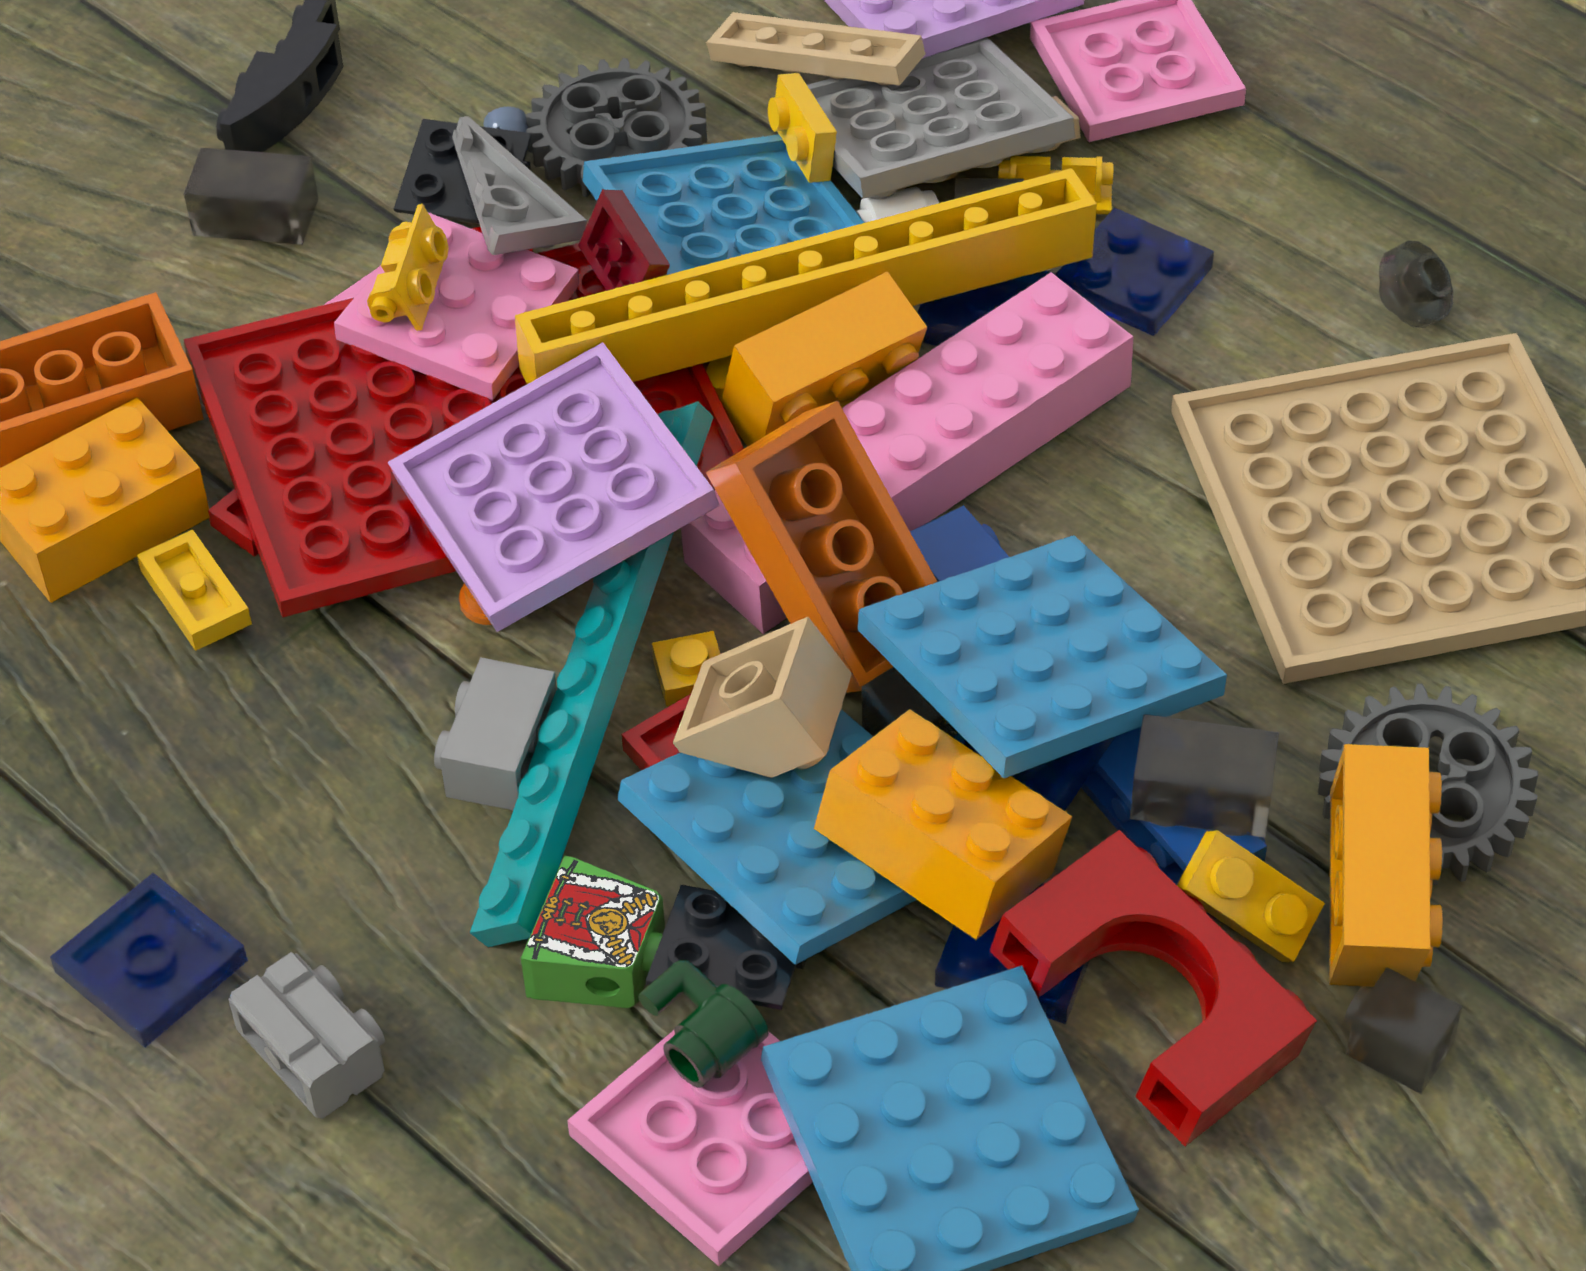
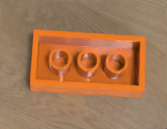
(87, 368)
(822, 530)

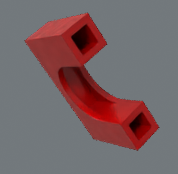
(1124, 902)

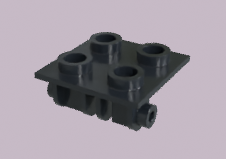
(436, 175)
(723, 948)

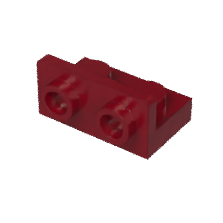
(620, 243)

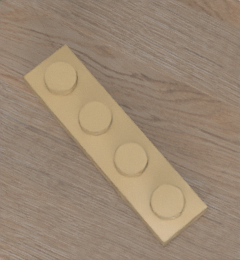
(816, 48)

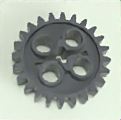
(611, 116)
(1490, 796)

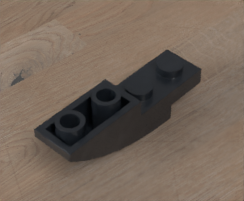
(286, 84)

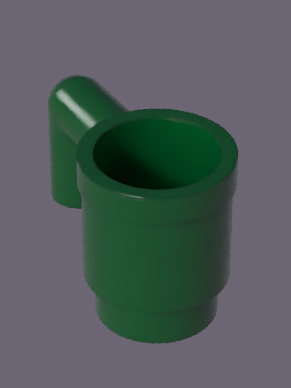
(715, 1033)

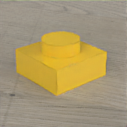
(680, 661)

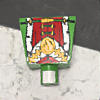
(593, 938)

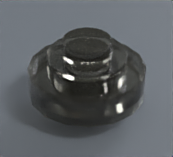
(1415, 284)

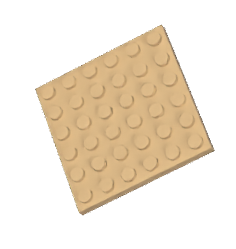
(1395, 504)

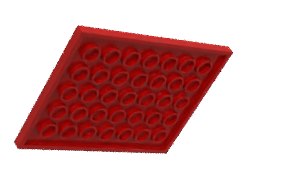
(313, 436)

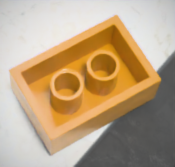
(821, 357)
(98, 499)
(942, 823)
(1383, 864)

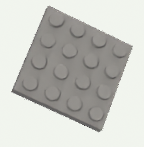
(944, 118)

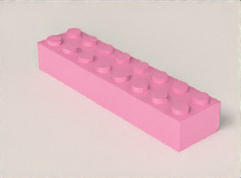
(953, 421)

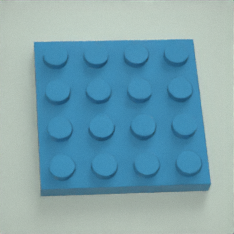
(722, 198)
(1040, 654)
(760, 845)
(948, 1131)

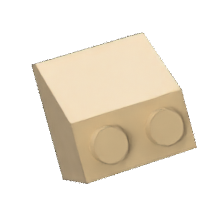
(767, 703)

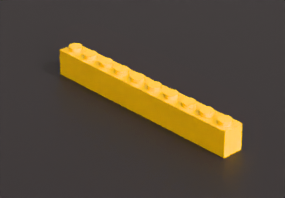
(714, 306)

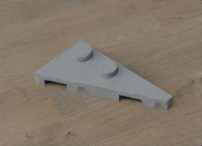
(509, 199)

